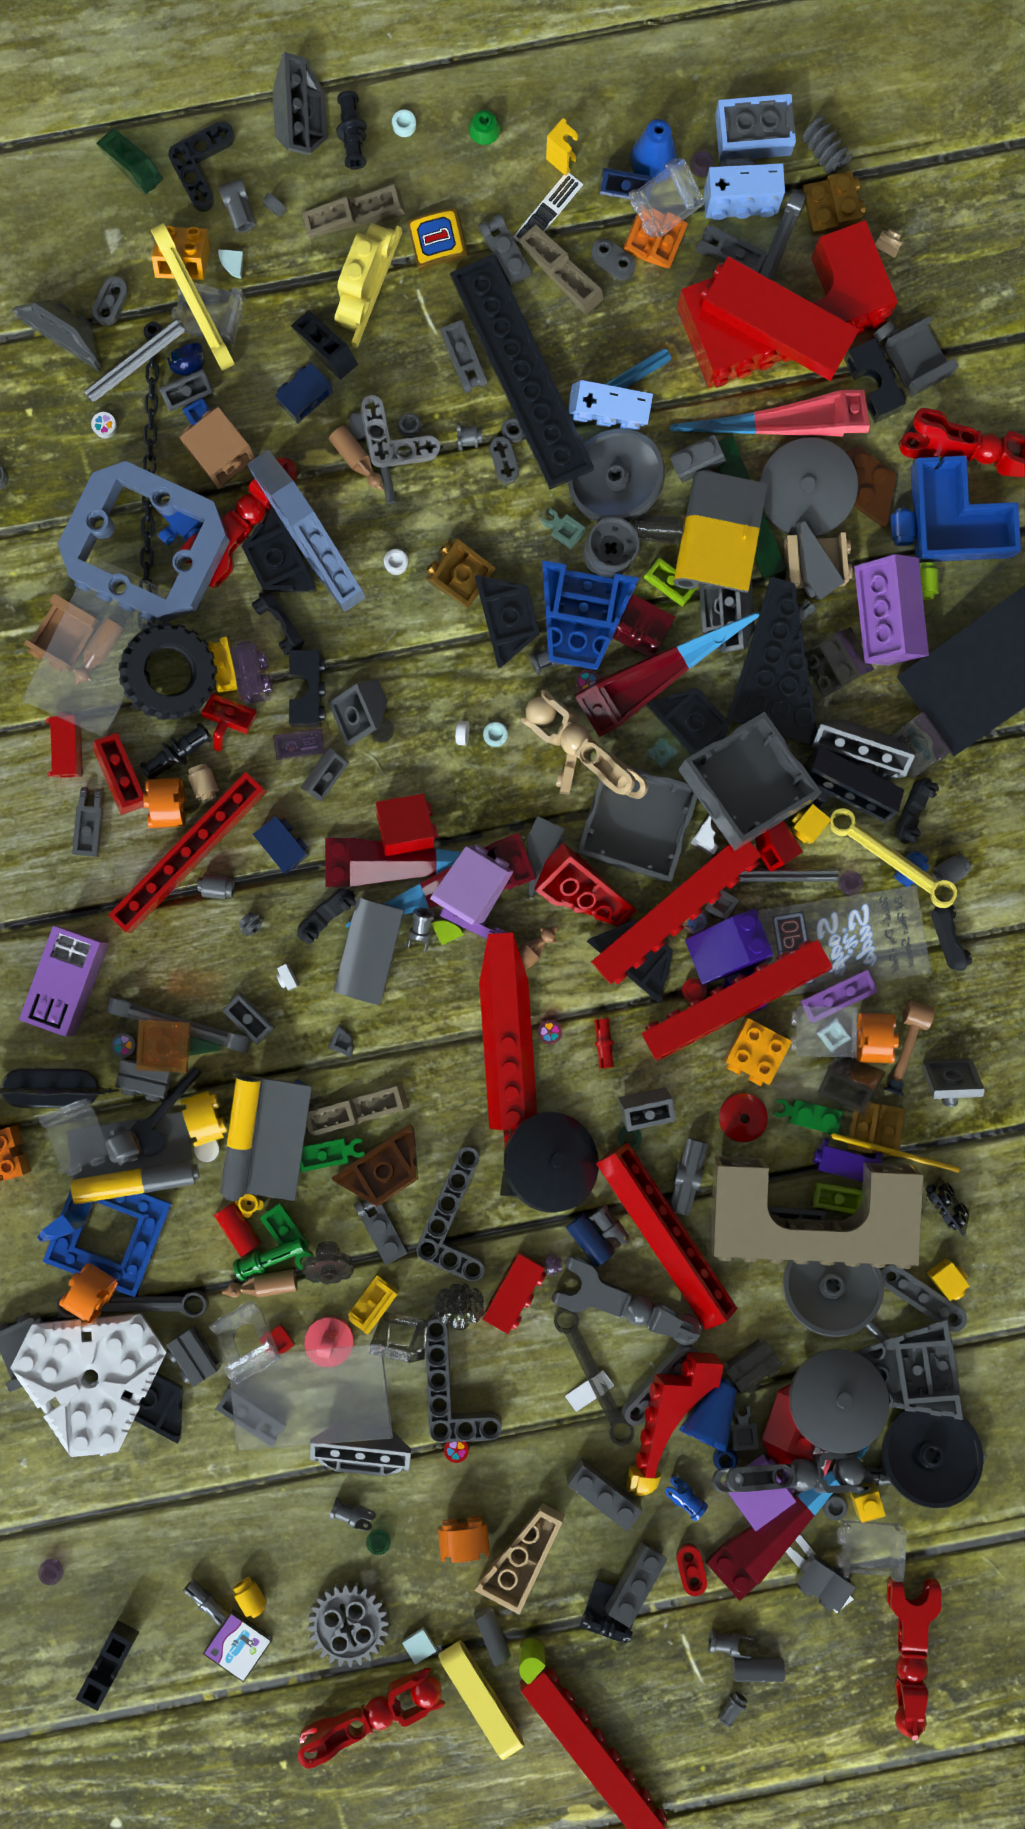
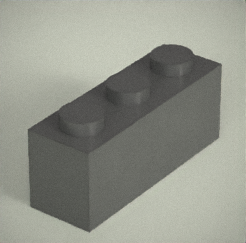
(604, 1494)
(635, 1584)

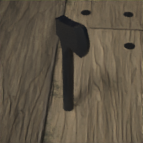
(149, 1139)

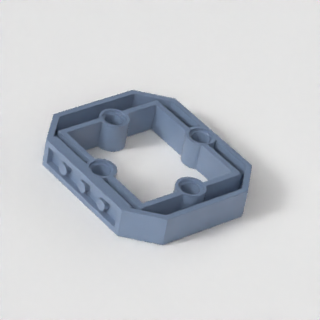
(97, 504)
(306, 530)

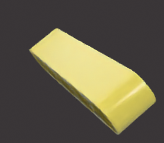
(481, 1700)

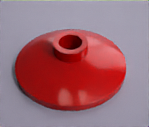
(733, 1109)

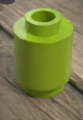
(929, 580)

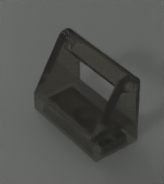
(658, 528)
(397, 1351)

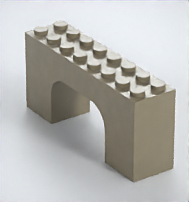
(878, 1233)

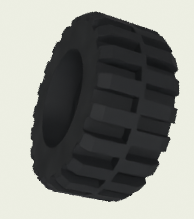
(191, 648)

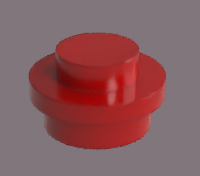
(693, 989)

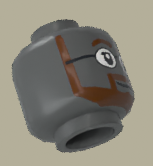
(122, 1146)

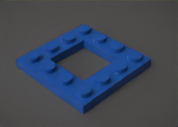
(130, 1273)

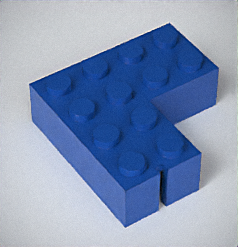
(952, 527)

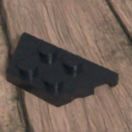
(276, 558)
(507, 616)
(690, 719)
(649, 975)
(161, 1408)

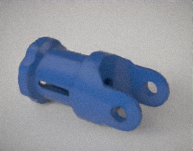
(685, 1498)

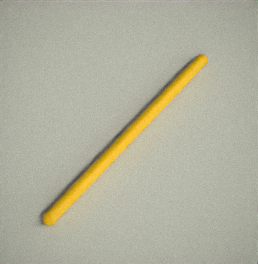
(896, 1152)

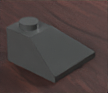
(359, 710)

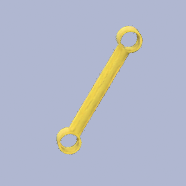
(192, 296)
(893, 858)

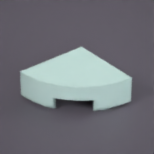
(232, 261)

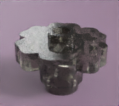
(328, 1265)
(459, 1306)

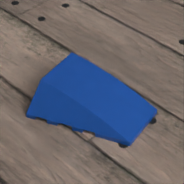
(582, 613)

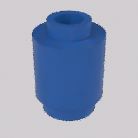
(903, 527)
(917, 859)

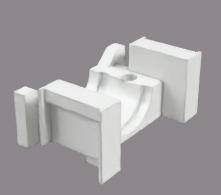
(704, 838)

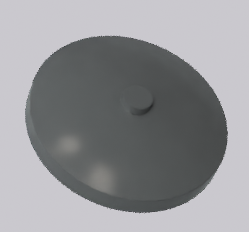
(624, 477)
(810, 484)
(833, 1297)
(839, 1401)

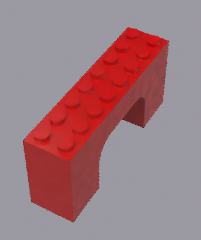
(853, 289)

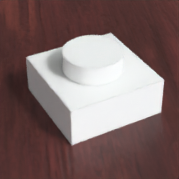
(286, 977)

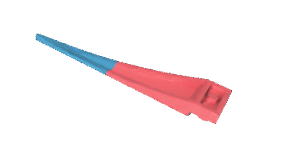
(820, 416)

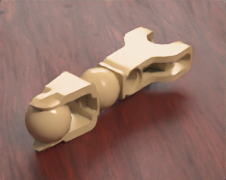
(578, 743)

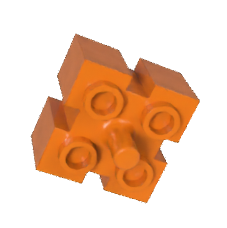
(11, 1162)

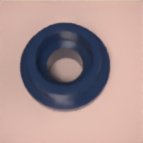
(732, 1462)

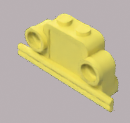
(364, 276)

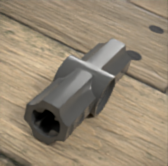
(688, 1176)

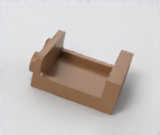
(45, 632)

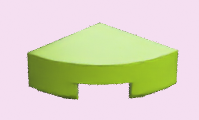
(446, 931)

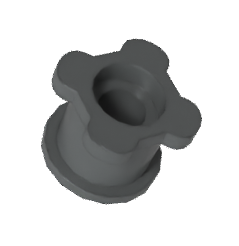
(468, 435)

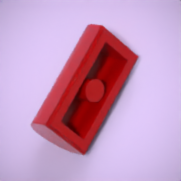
(237, 1229)

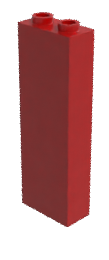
(778, 318)

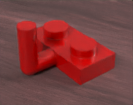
(227, 714)

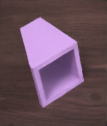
(473, 884)

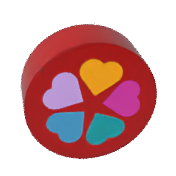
(456, 1451)

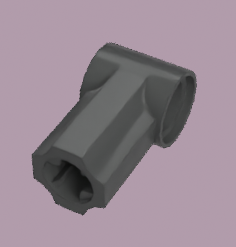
(236, 202)

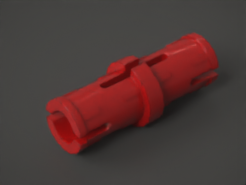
(604, 1043)

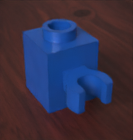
(179, 525)

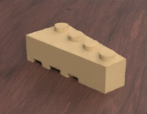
(518, 1566)

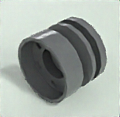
(612, 534)

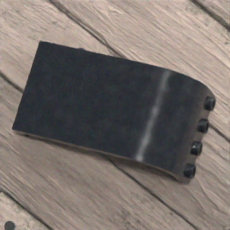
(974, 676)

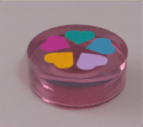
(585, 679)
(549, 1032)

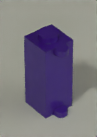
(841, 1161)

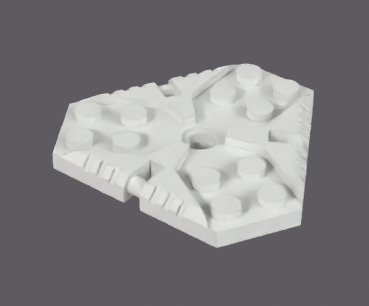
(91, 1413)

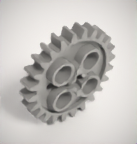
(369, 1618)

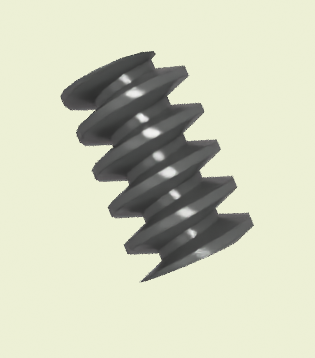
(825, 147)

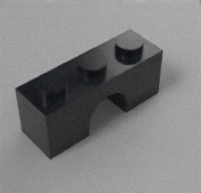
(870, 361)
(309, 667)
(107, 1665)

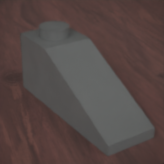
(816, 567)

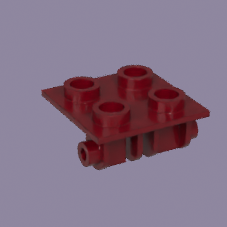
(643, 626)

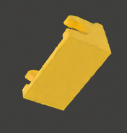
(558, 148)
(225, 669)
(372, 1304)

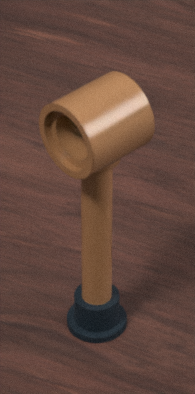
(918, 1017)

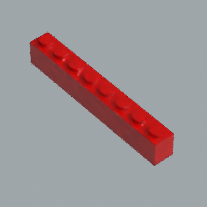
(187, 853)
(674, 910)
(736, 1000)
(667, 1236)
(592, 1753)

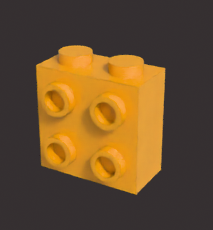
(193, 249)
(756, 1052)

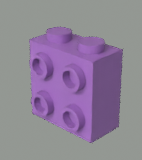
(764, 1505)

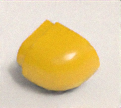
(639, 1484)

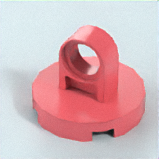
(329, 1333)

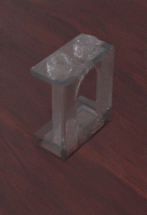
(225, 1327)

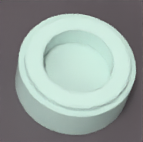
(404, 123)
(495, 734)

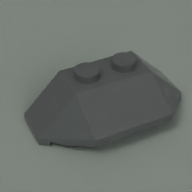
(298, 106)
(62, 328)
(723, 607)
(865, 748)
(366, 1457)

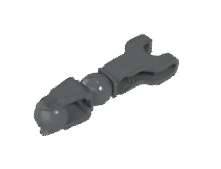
(619, 1302)
(799, 1474)

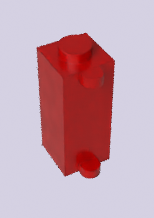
(65, 748)

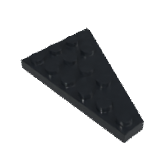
(776, 669)

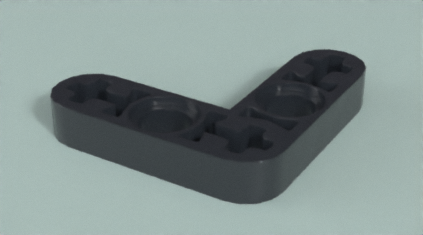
(193, 156)

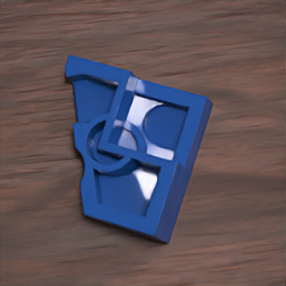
(61, 1227)

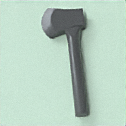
(357, 429)

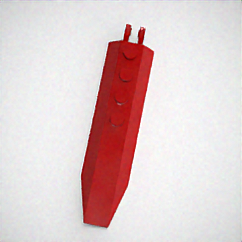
(507, 1035)

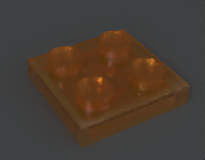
(163, 1046)

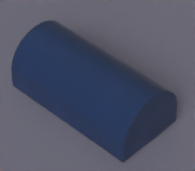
(590, 1239)

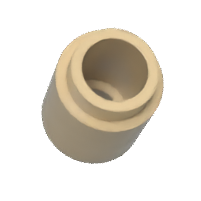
(203, 782)

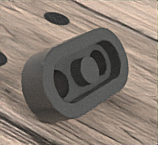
(610, 260)
(108, 302)

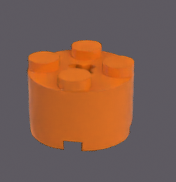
(165, 802)
(876, 1038)
(88, 1292)
(463, 1540)

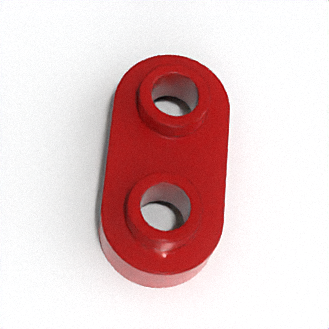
(691, 1568)

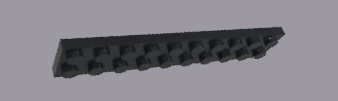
(521, 371)

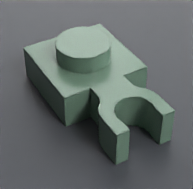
(565, 530)

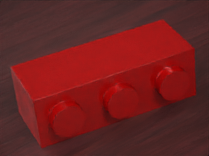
(118, 773)
(514, 1292)

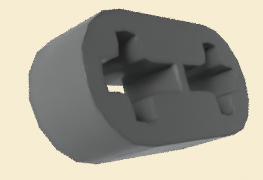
(509, 459)

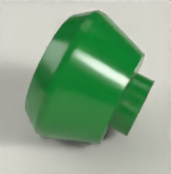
(484, 127)

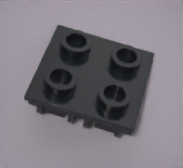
(954, 1213)
(597, 1619)

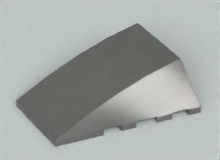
(919, 1370)

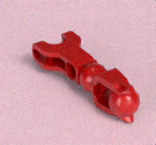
(948, 439)
(248, 511)
(911, 1665)
(337, 1733)

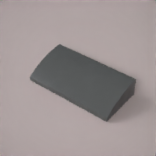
(369, 950)

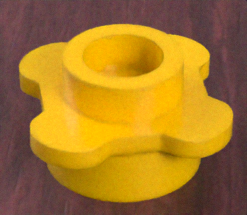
(246, 1209)

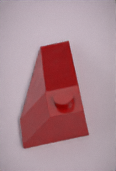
(576, 885)

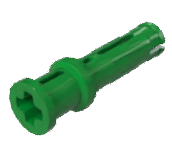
(260, 1261)

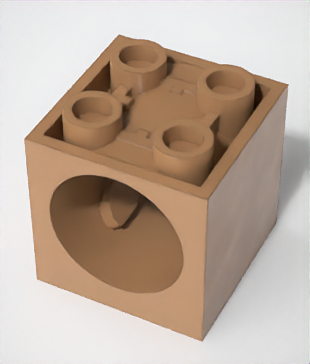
(217, 447)

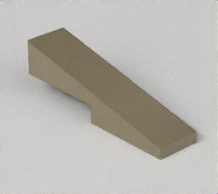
(351, 213)
(561, 270)
(357, 1110)

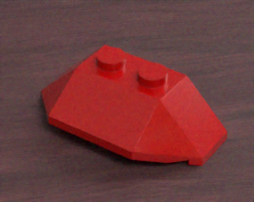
(781, 1436)

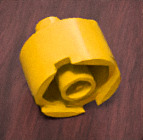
(203, 1118)

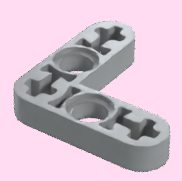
(391, 448)

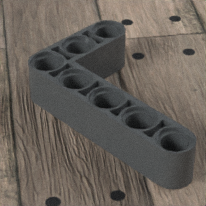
(447, 1216)
(443, 1390)

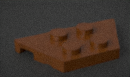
(874, 486)
(383, 1170)

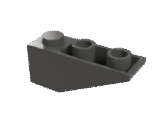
(541, 844)

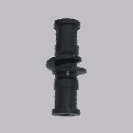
(351, 130)
(176, 752)

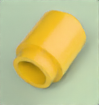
(249, 1597)

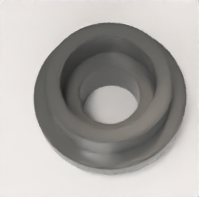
(507, 425)

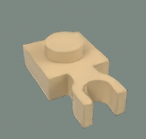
(565, 779)

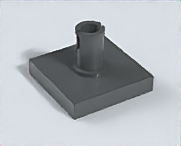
(952, 1080)

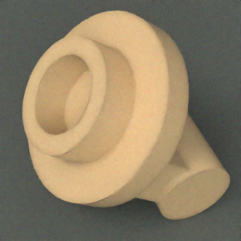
(889, 242)

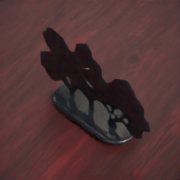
(50, 1087)

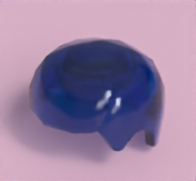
(187, 359)

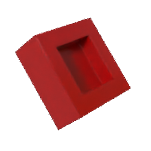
(282, 1339)

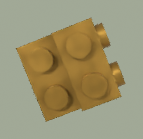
(833, 203)
(456, 571)

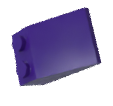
(729, 947)

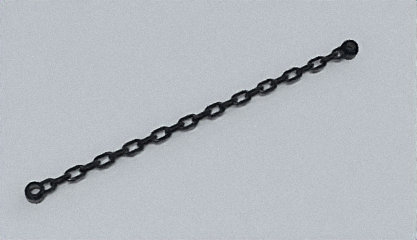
(149, 456)

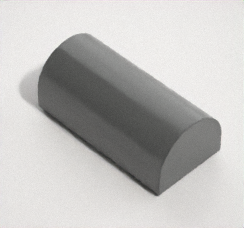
(186, 390)
(324, 774)
(248, 1018)
(492, 1635)
(758, 1669)

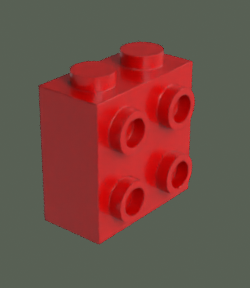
(405, 824)

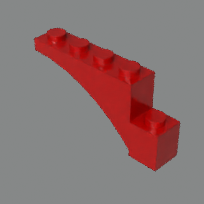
(670, 1401)

